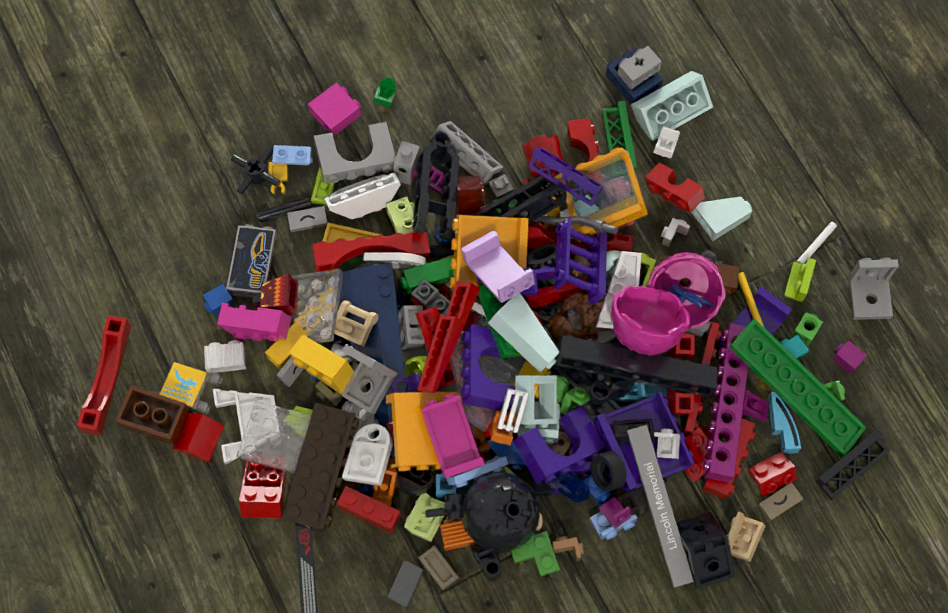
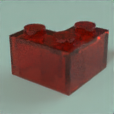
(470, 195)

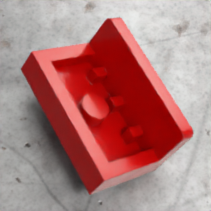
(773, 473)

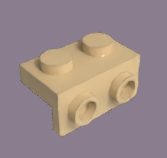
(744, 536)

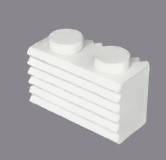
(225, 357)

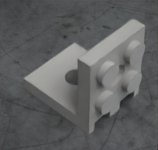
(871, 279)
(367, 372)

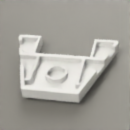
(244, 404)

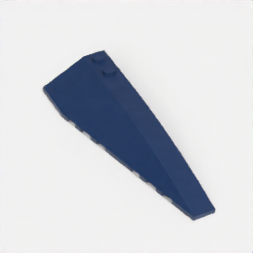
(374, 291)

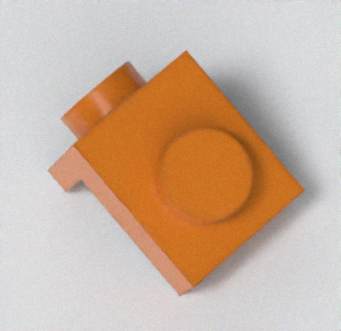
(501, 435)

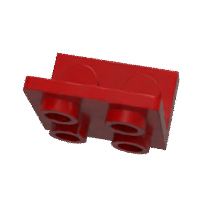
(696, 443)

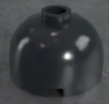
(415, 481)

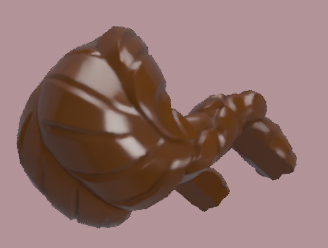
(562, 326)

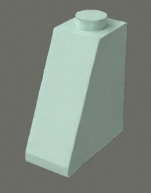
(722, 215)

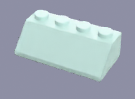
(672, 104)

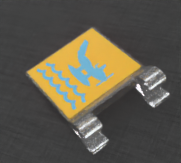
(188, 384)

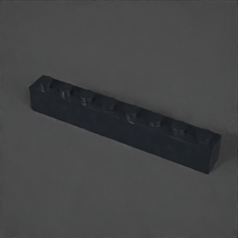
(636, 367)

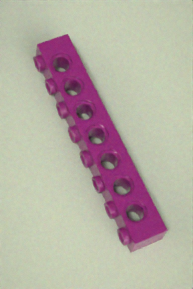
(728, 450)

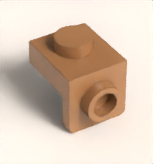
(564, 544)

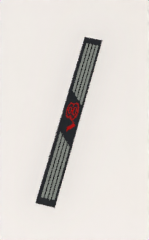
(306, 568)

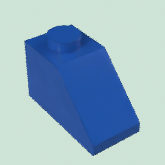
(514, 459)

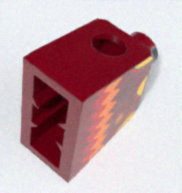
(279, 295)

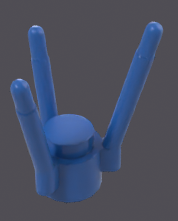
(684, 295)

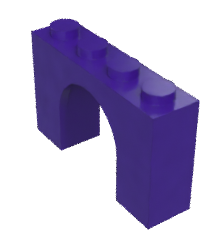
(476, 387)
(545, 463)

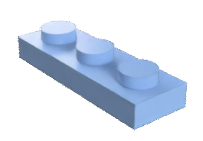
(493, 466)

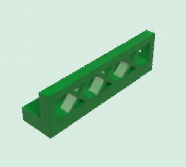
(623, 128)

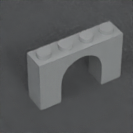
(336, 168)

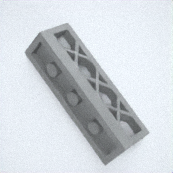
(474, 163)

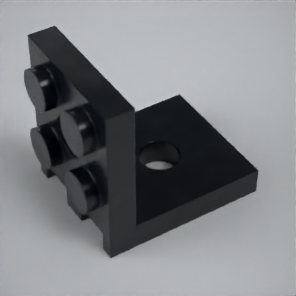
(705, 547)

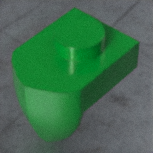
(385, 92)

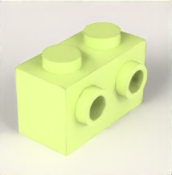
(401, 215)

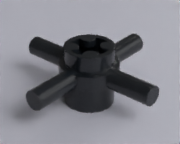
(250, 169)
(451, 509)

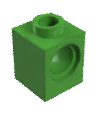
(805, 335)

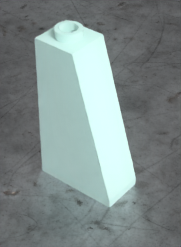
(525, 333)

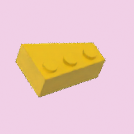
(321, 363)

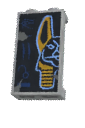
(251, 260)

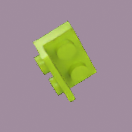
(799, 280)

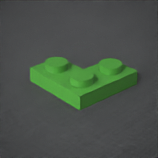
(541, 550)

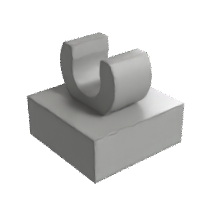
(500, 186)

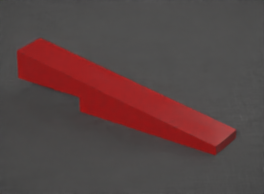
(447, 335)

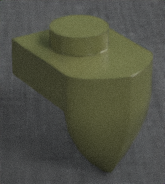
(325, 393)

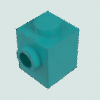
(795, 347)

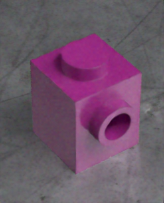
(848, 357)

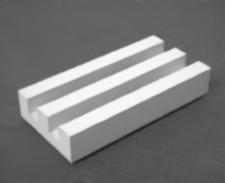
(508, 426)

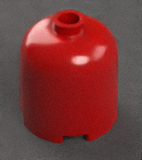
(549, 144)

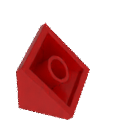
(198, 436)

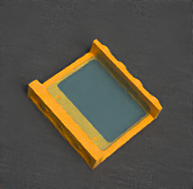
(620, 198)

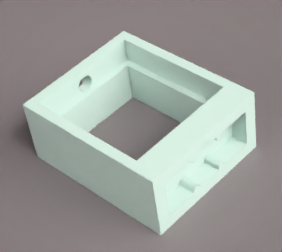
(547, 400)

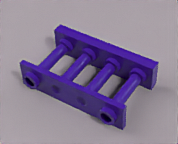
(596, 256)

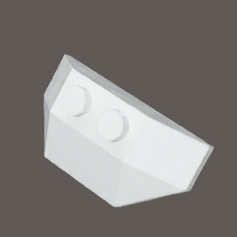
(364, 196)

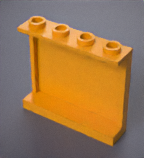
(511, 234)
(411, 435)

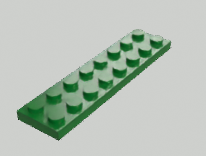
(797, 387)

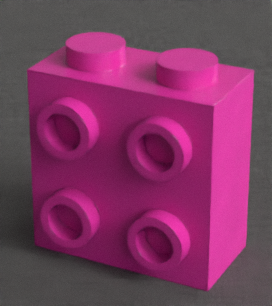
(335, 109)

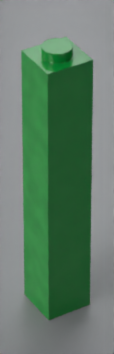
(434, 273)

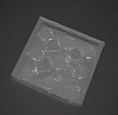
(274, 437)

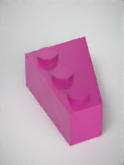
(254, 324)

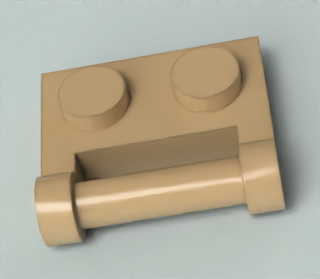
(351, 329)

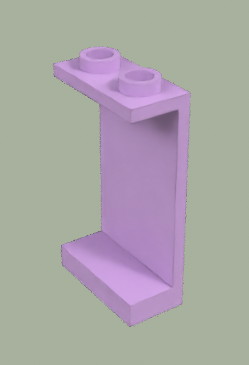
(496, 267)

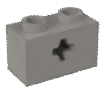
(639, 67)

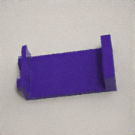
(771, 310)

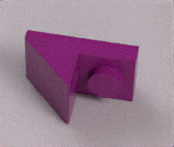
(755, 407)

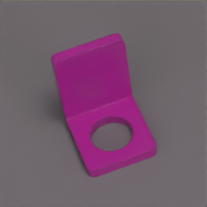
(615, 512)

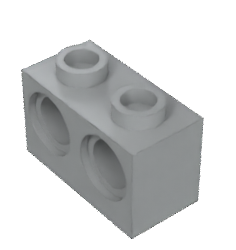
(410, 332)

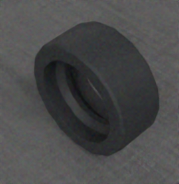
(616, 468)

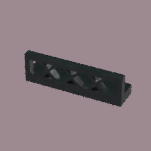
(846, 460)

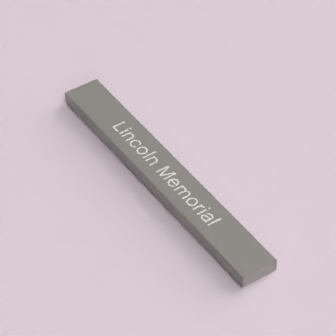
(659, 506)

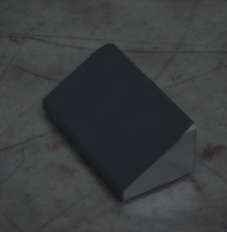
(620, 429)

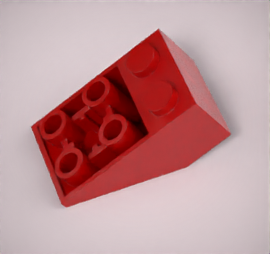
(262, 491)

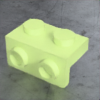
(418, 523)

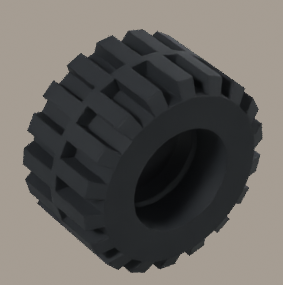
(544, 256)

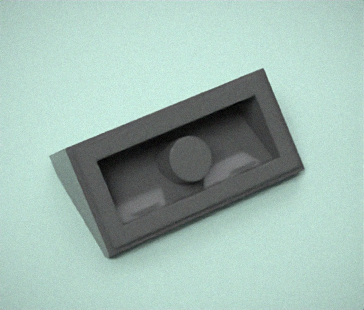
(405, 583)

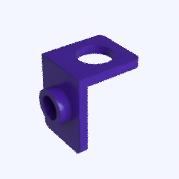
(412, 382)

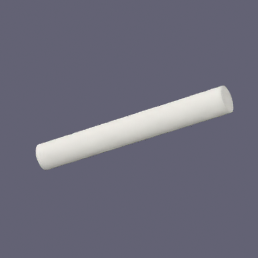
(818, 241)

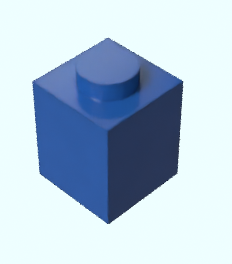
(215, 299)

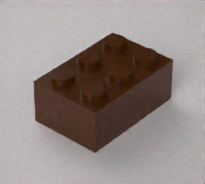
(152, 415)

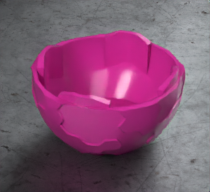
(704, 279)
(648, 319)

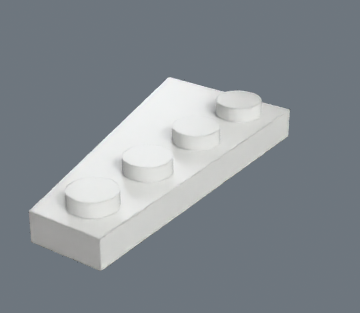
(625, 274)

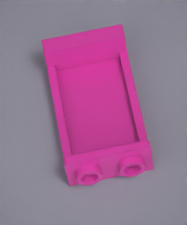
(451, 435)

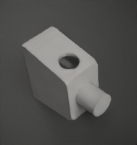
(406, 159)

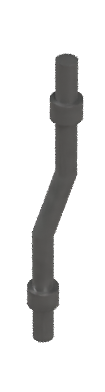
(598, 225)

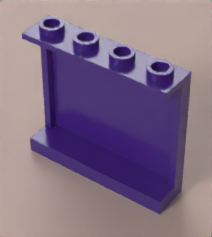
(650, 408)

